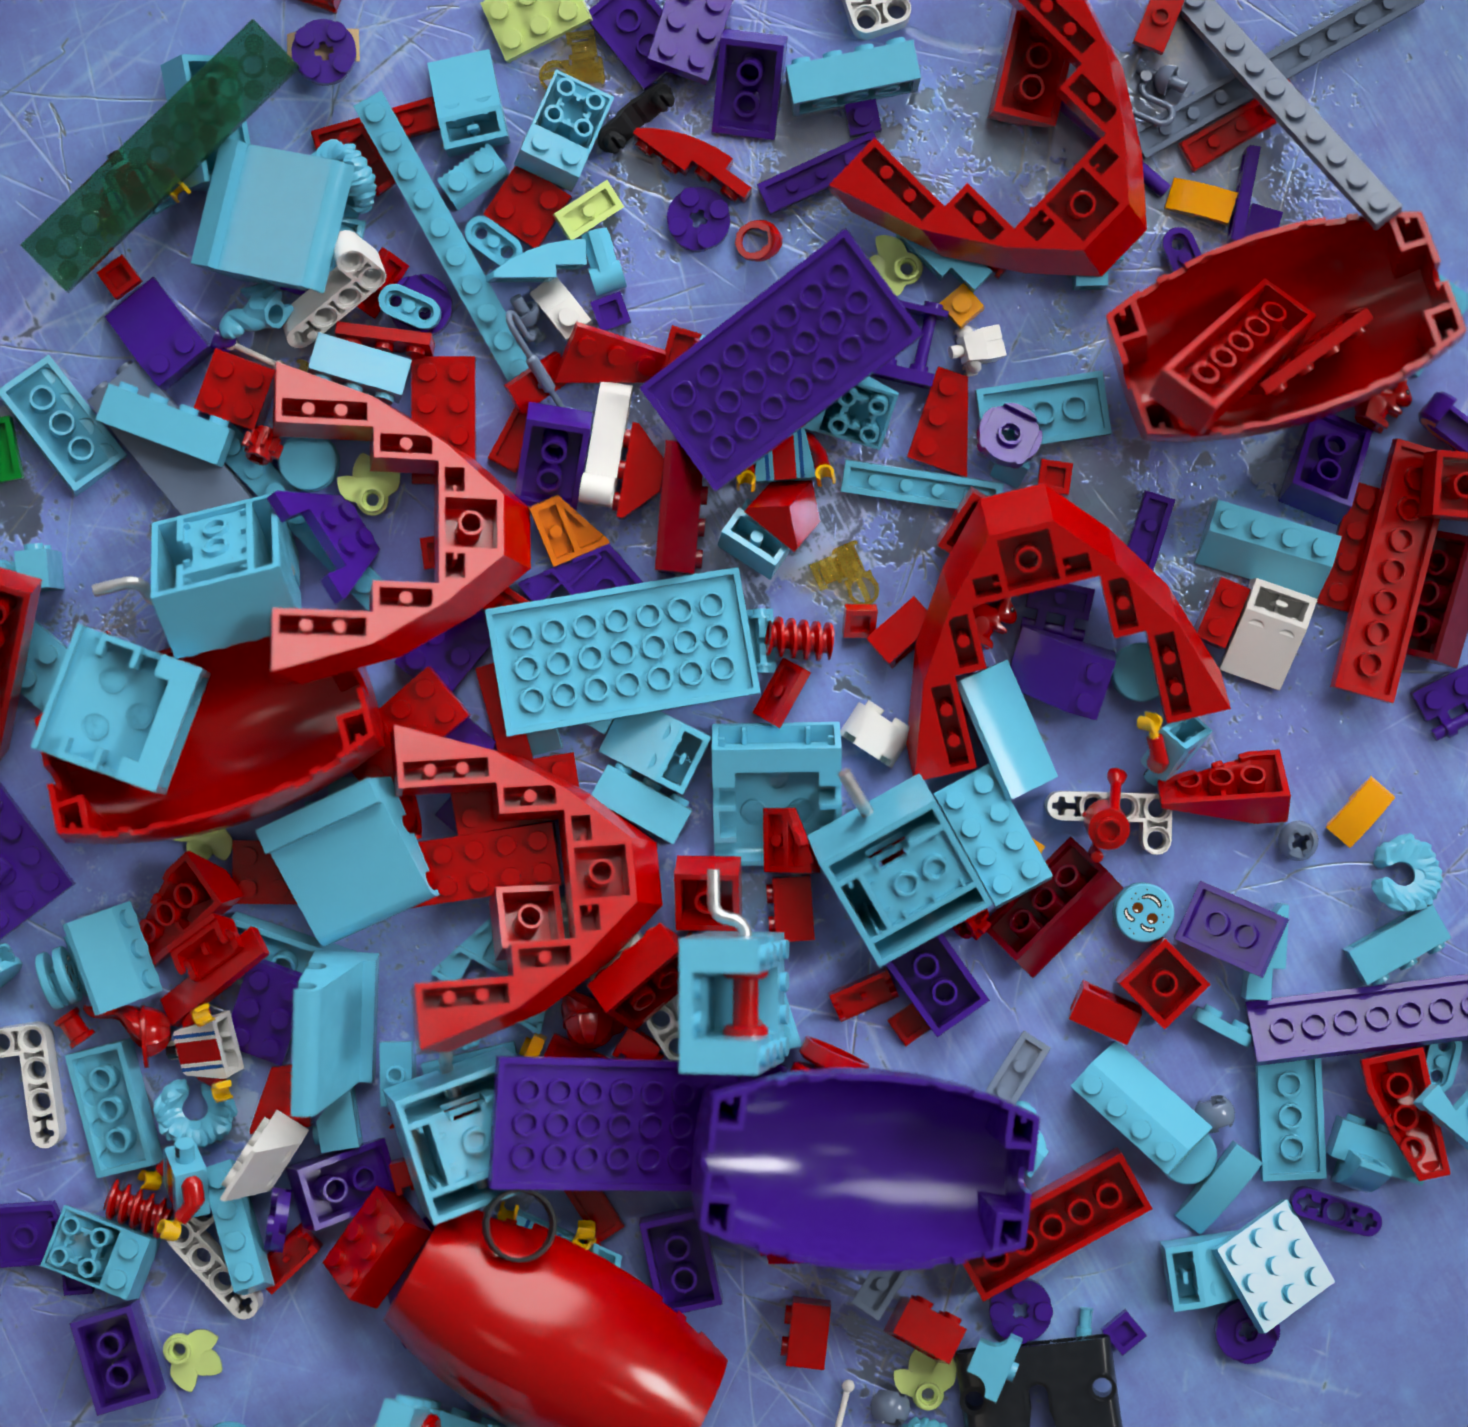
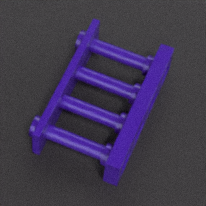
(917, 373)

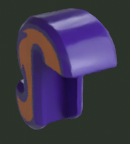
(1445, 421)

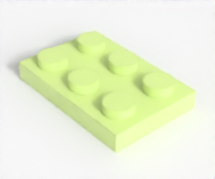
(530, 24)

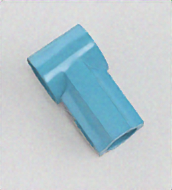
(605, 268)

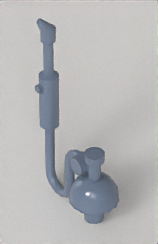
(1164, 80)
(526, 316)

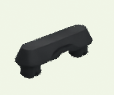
(634, 115)

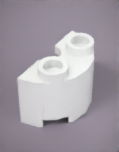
(875, 733)

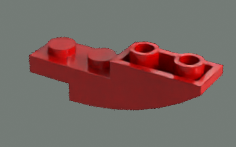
(683, 152)

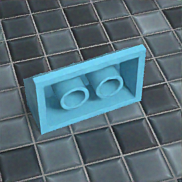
(112, 957)

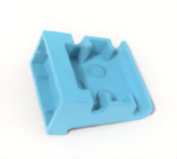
(272, 216)
(120, 709)
(772, 768)
(349, 859)
(333, 1028)

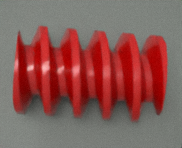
(799, 637)
(136, 1208)

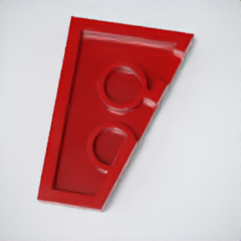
(606, 357)
(943, 425)

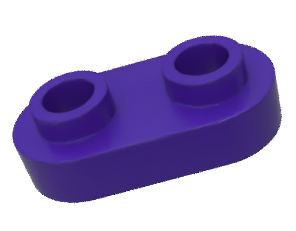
(1189, 251)

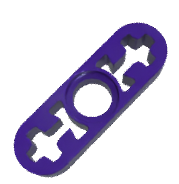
(1360, 1210)

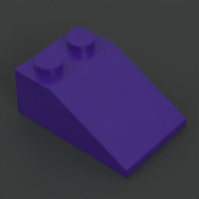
(749, 83)
(159, 334)
(552, 454)
(1326, 468)
(1062, 671)
(339, 1182)

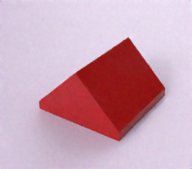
(787, 511)

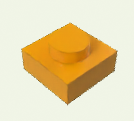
(962, 306)
(533, 1046)

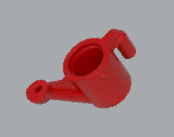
(1105, 819)

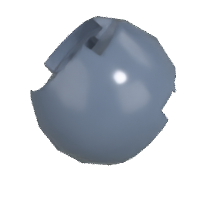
(1309, 844)
(1216, 1112)
(890, 1407)

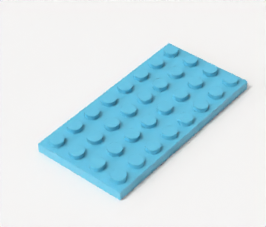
(622, 651)

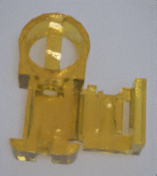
(583, 61)
(848, 566)

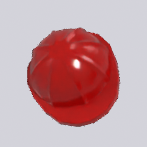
(587, 1021)
(145, 1026)

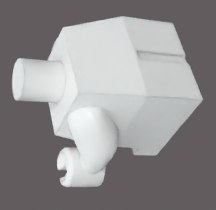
(977, 347)

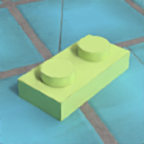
(588, 210)

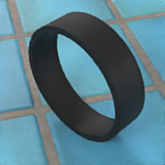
(551, 1233)

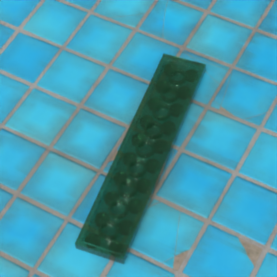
(160, 156)

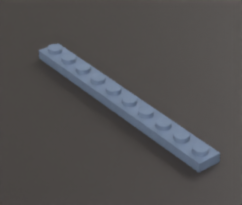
(1289, 59)
(1292, 111)
(1008, 1084)

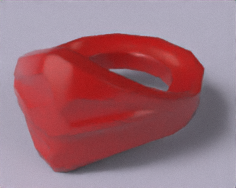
(768, 251)

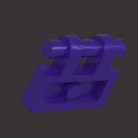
(1065, 600)
(1441, 696)

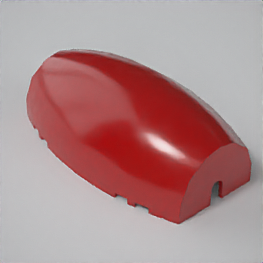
(1327, 270)
(244, 756)
(552, 1334)

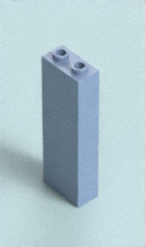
(184, 479)

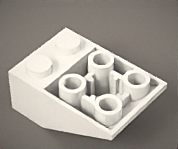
(1268, 633)
(264, 1157)

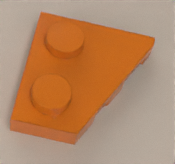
(564, 530)

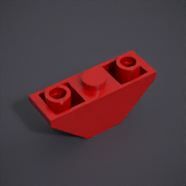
(640, 473)

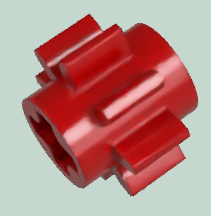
(261, 445)
(973, 926)

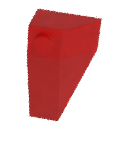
(1241, 790)
(187, 896)
(1393, 1084)

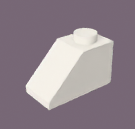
(560, 306)

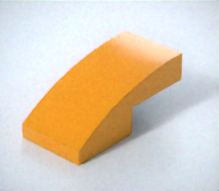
(1201, 200)
(1360, 811)

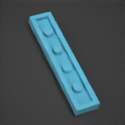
(911, 484)

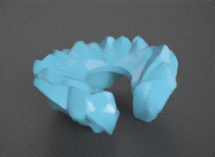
(363, 180)
(1426, 871)
(176, 1125)

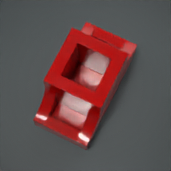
(1157, 24)

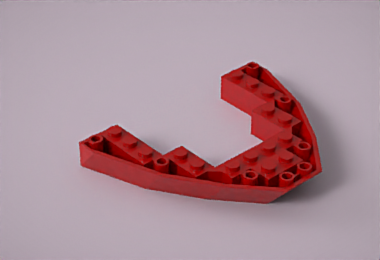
(1083, 219)
(477, 536)
(1026, 545)
(607, 880)

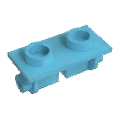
(758, 623)

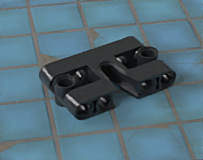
(1064, 1369)

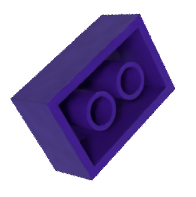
(938, 983)
(681, 1260)
(117, 1356)

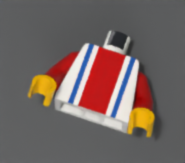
(207, 1049)

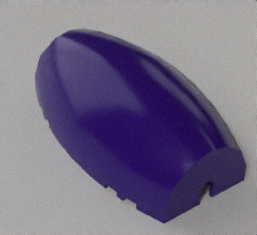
(863, 1168)

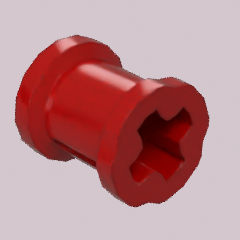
(74, 1027)

